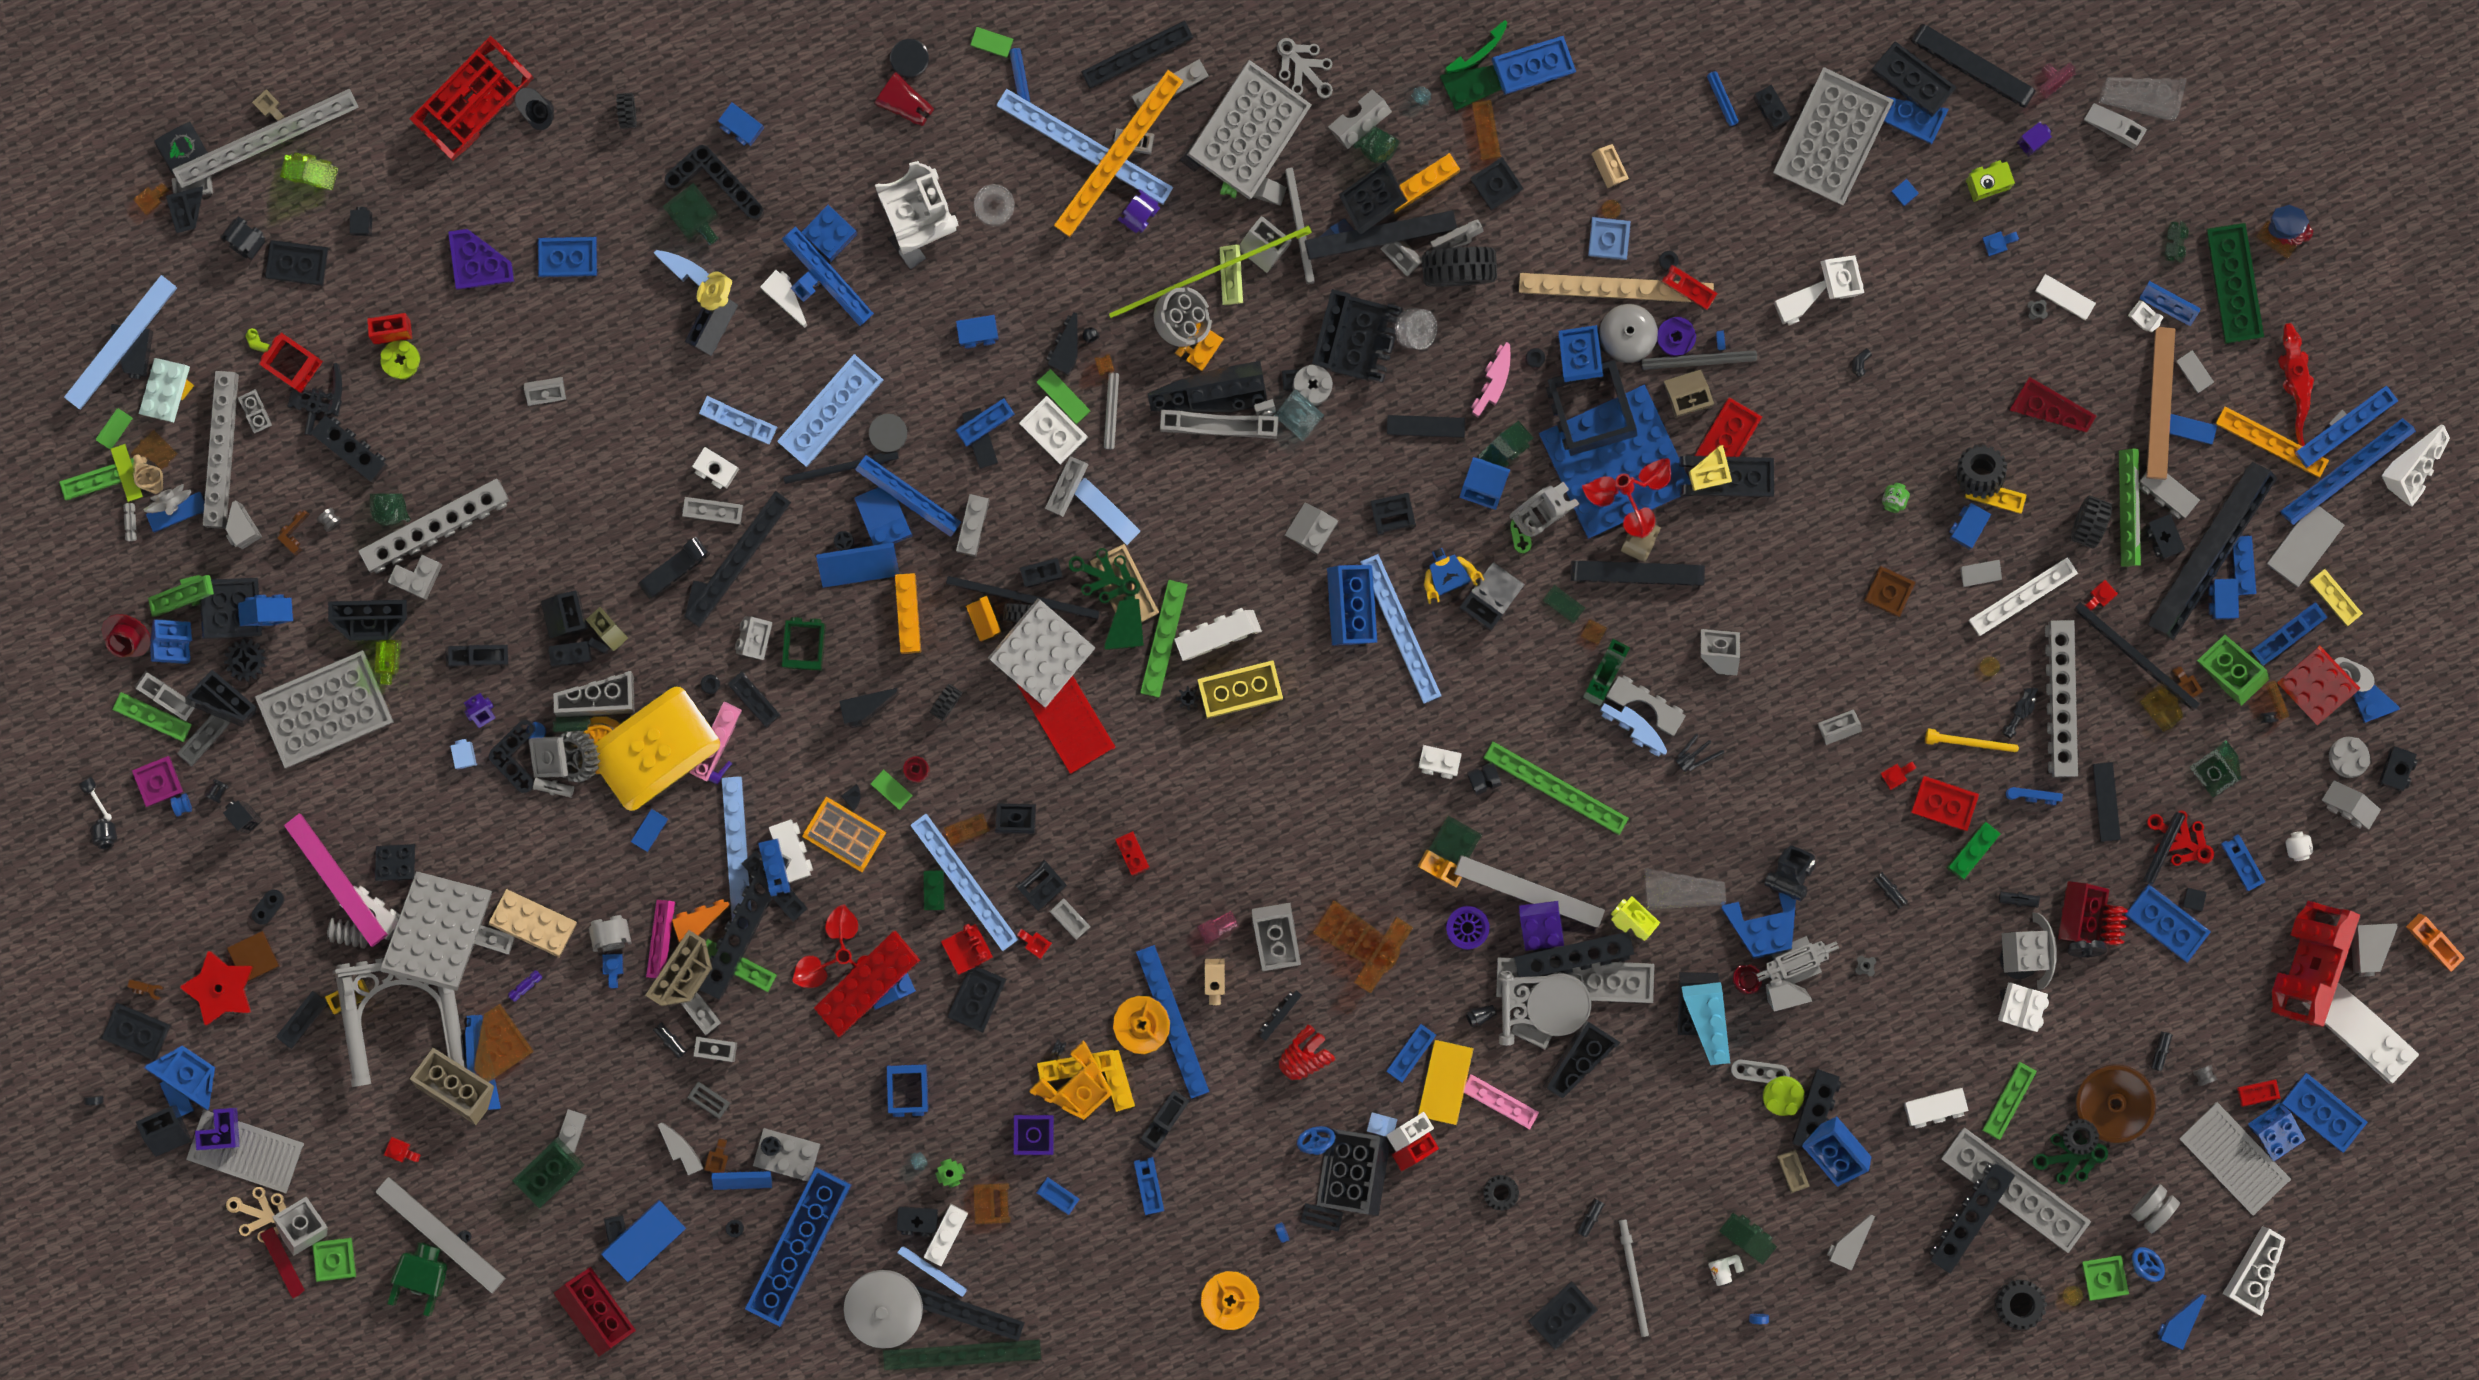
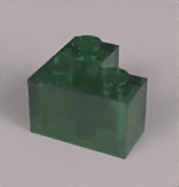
(1507, 445)
(1748, 1237)

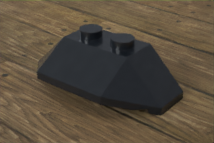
(367, 618)

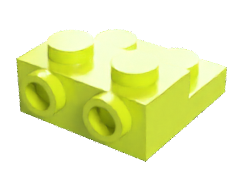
(1633, 915)

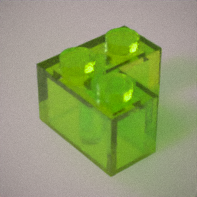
(308, 170)

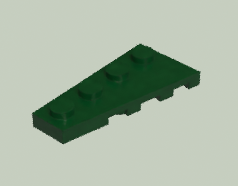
(1470, 85)

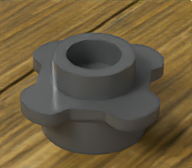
(2042, 309)
(1860, 967)

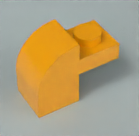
(1439, 868)

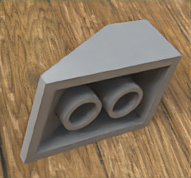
(1276, 936)

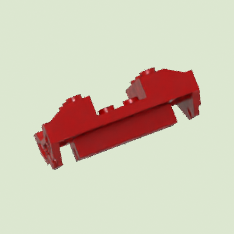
(490, 95)
(2316, 963)

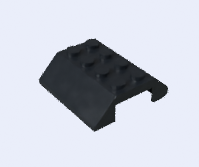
(1356, 337)

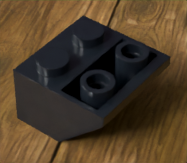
(564, 614)
(164, 1130)

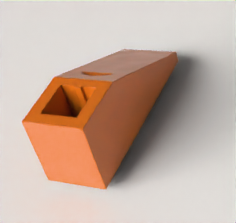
(699, 920)

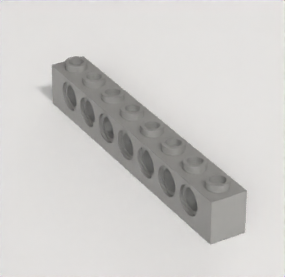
(220, 449)
(370, 553)
(2065, 629)

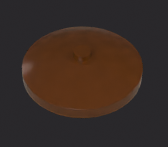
(2117, 1102)

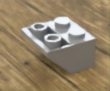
(1260, 235)

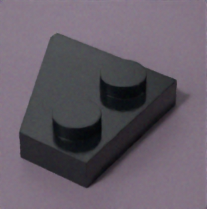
(185, 208)

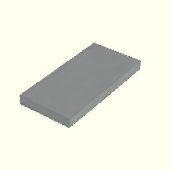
(2305, 545)

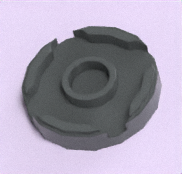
(888, 433)

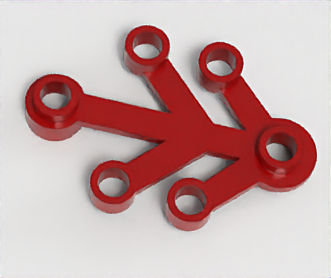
(2184, 840)

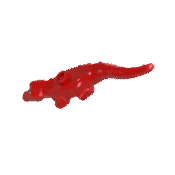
(2298, 380)

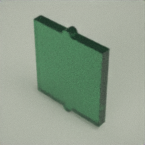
(572, 723)

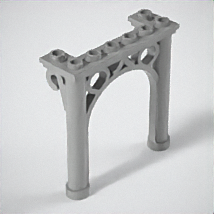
(352, 1016)

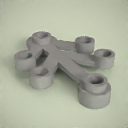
(1303, 65)

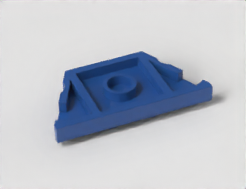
(185, 1074)

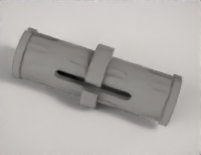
(553, 787)

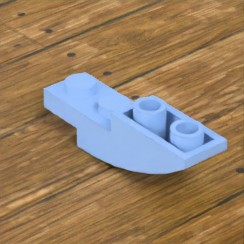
(1642, 732)

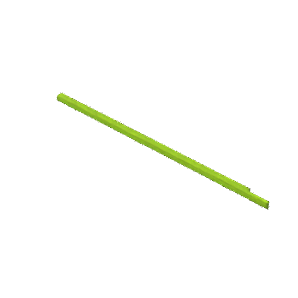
(1300, 233)

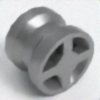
(329, 519)
(2205, 1075)

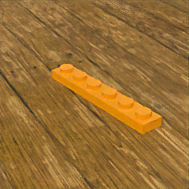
(2267, 440)

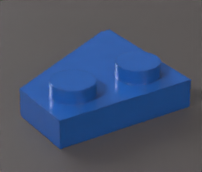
(2374, 704)

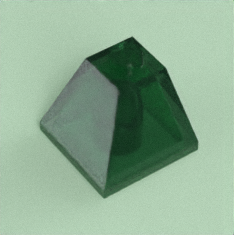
(2218, 769)

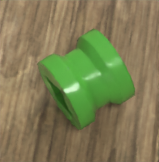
(1227, 189)

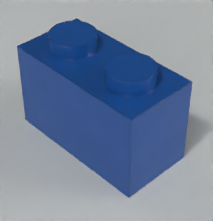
(740, 124)
(977, 331)
(1970, 525)
(2224, 599)

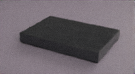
(296, 263)
(977, 998)
(136, 1031)
(1563, 1315)

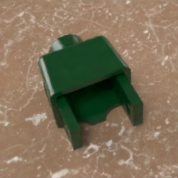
(421, 1274)

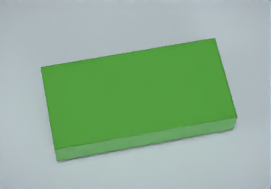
(991, 42)
(891, 789)

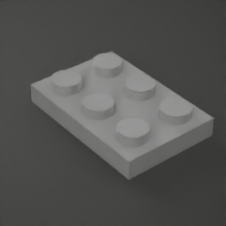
(794, 1159)

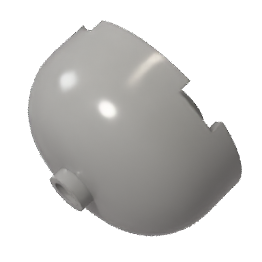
(1177, 315)
(1625, 346)

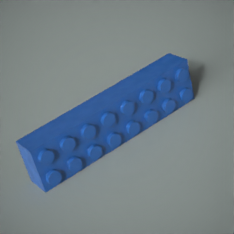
(798, 1246)

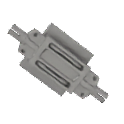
(1798, 963)

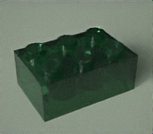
(548, 1172)

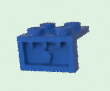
(2277, 1131)

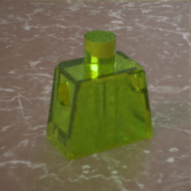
(387, 651)

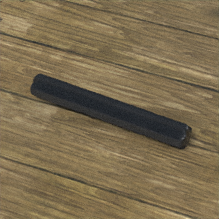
(2164, 848)

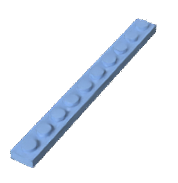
(1080, 144)

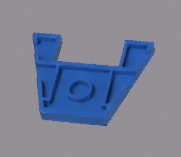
(1764, 934)

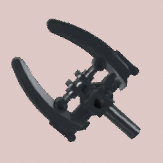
(314, 404)

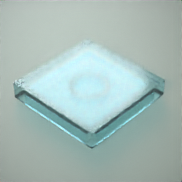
(1299, 415)

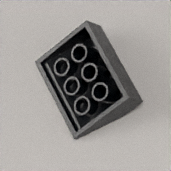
(1354, 1172)

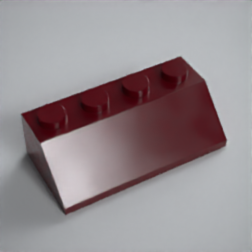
(594, 1311)

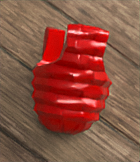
(1300, 1064)

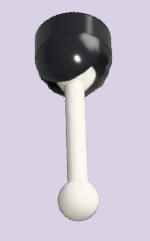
(89, 786)

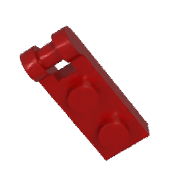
(1689, 287)

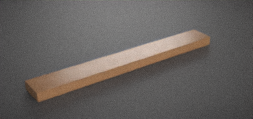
(2160, 403)

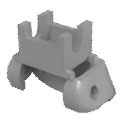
(1549, 503)

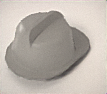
(2357, 672)

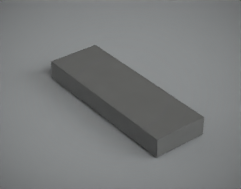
(203, 739)

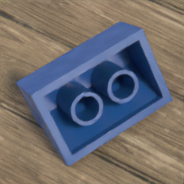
(1837, 1152)

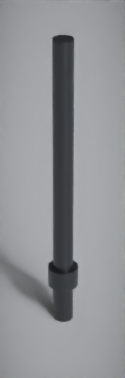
(879, 458)

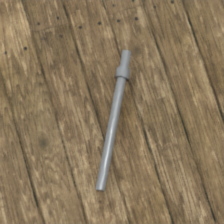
(1626, 1240)

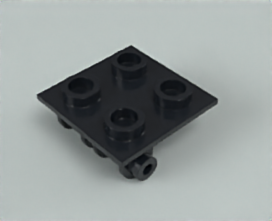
(395, 862)

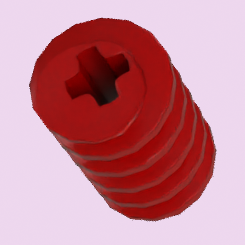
(2113, 924)

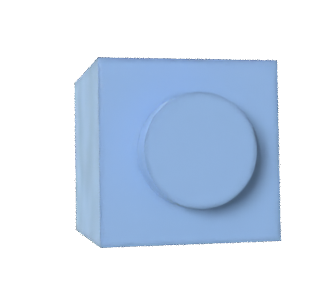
(463, 754)
(1381, 1124)

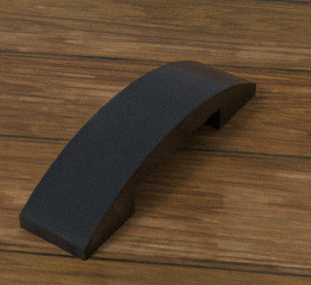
(788, 901)

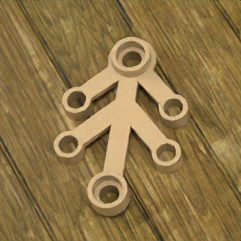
(265, 1215)

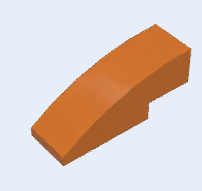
(2435, 942)

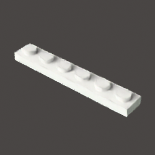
(2023, 596)

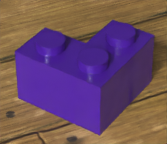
(225, 1132)

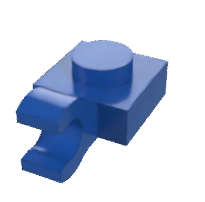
(1997, 243)
(613, 966)

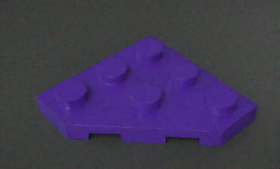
(477, 262)

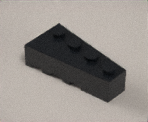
(1580, 1058)

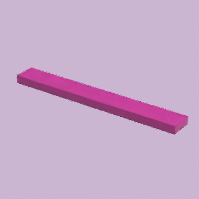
(336, 880)

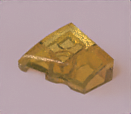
(2162, 707)

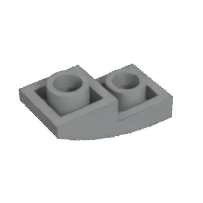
(254, 411)

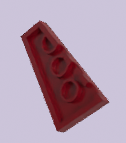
(2045, 404)

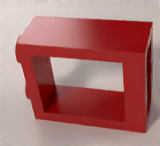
(304, 374)
(1129, 845)

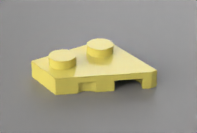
(1711, 471)

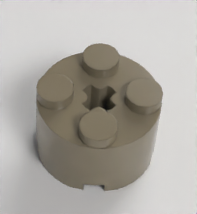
(1640, 547)

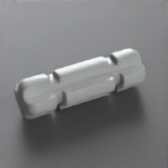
(130, 522)

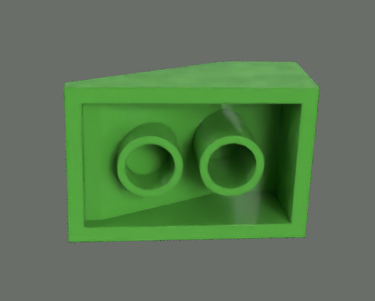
(2233, 669)

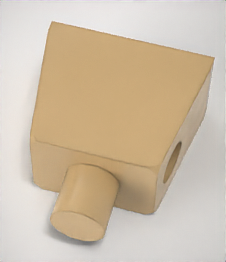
(1214, 973)

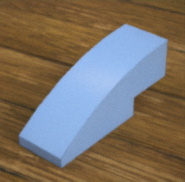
(682, 267)

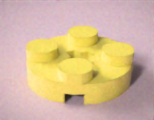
(714, 291)

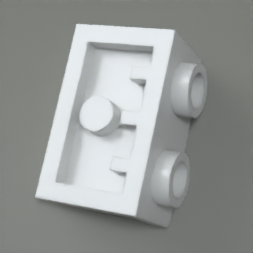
(1439, 761)

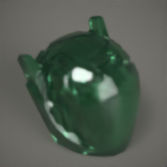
(1378, 145)
(388, 508)

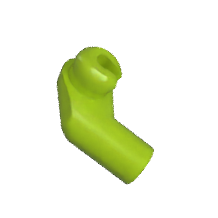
(255, 342)

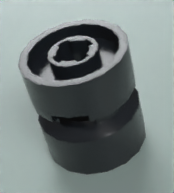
(1484, 778)

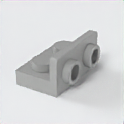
(753, 637)

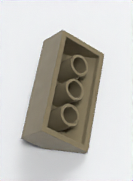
(453, 1086)

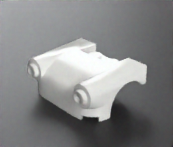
(916, 208)

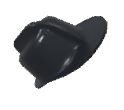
(534, 108)

